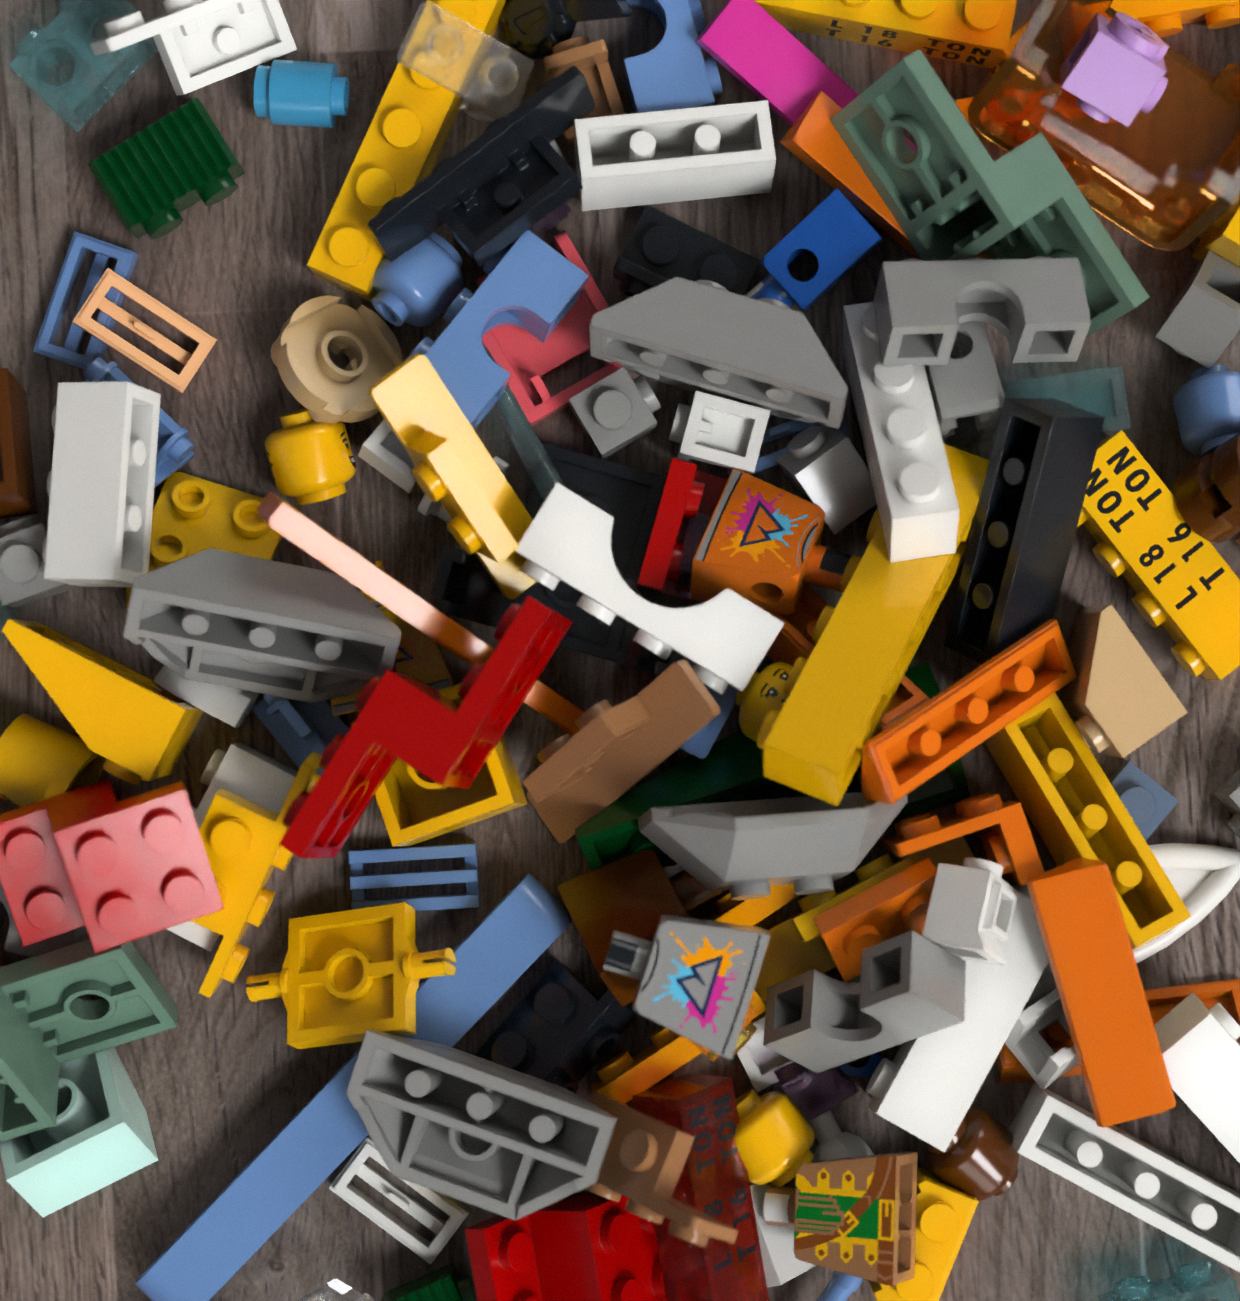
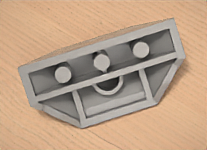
(724, 347)
(261, 626)
(769, 841)
(476, 1125)

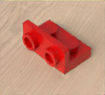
(683, 497)

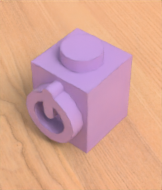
(1116, 69)

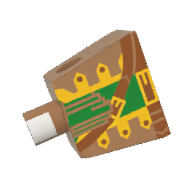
(852, 1215)

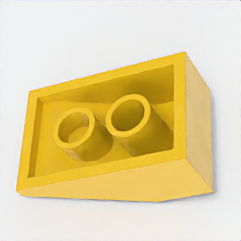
(108, 704)

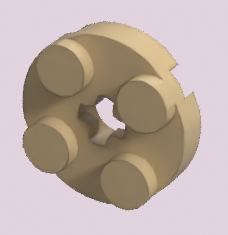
(311, 375)

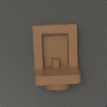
(594, 65)

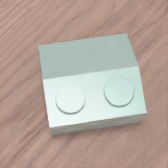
(96, 1137)

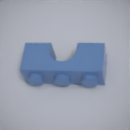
(674, 71)
(525, 288)

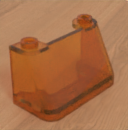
(1155, 178)

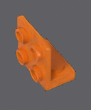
(1005, 843)

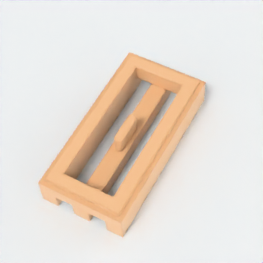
(98, 301)

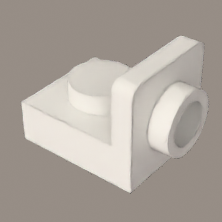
(719, 431)

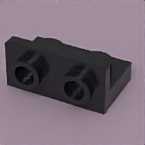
(671, 249)

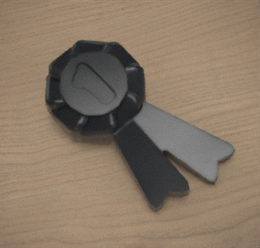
(541, 24)

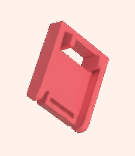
(531, 359)

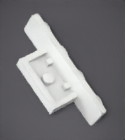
(205, 38)

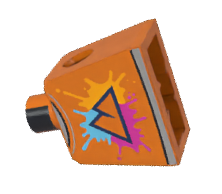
(764, 547)

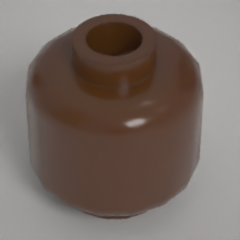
(977, 1158)

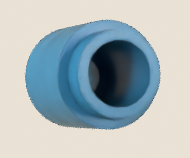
(301, 93)

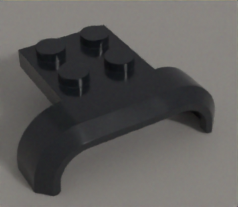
(627, 494)

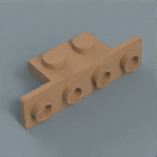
(617, 749)
(645, 1167)

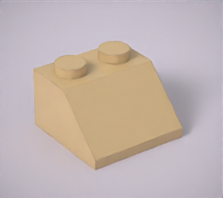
(1118, 689)

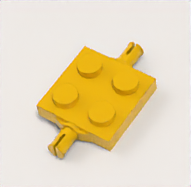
(351, 975)

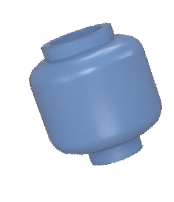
(418, 283)
(1208, 409)

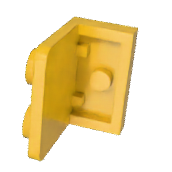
(206, 515)

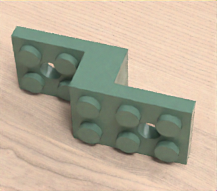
(963, 202)
(54, 1021)

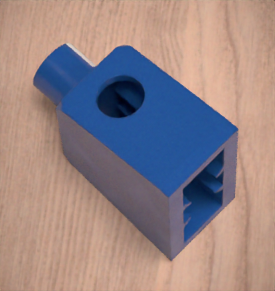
(832, 234)

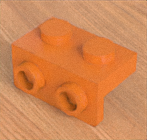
(876, 916)

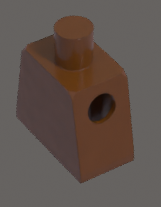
(628, 899)

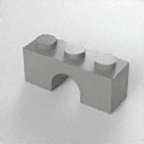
(1031, 301)
(903, 994)

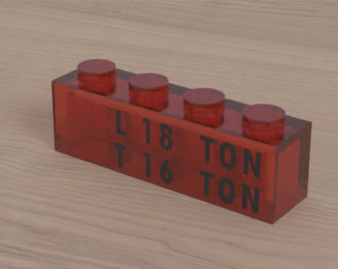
(713, 1183)

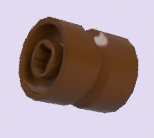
(1210, 493)

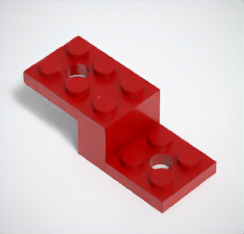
(424, 729)

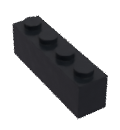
(1023, 524)

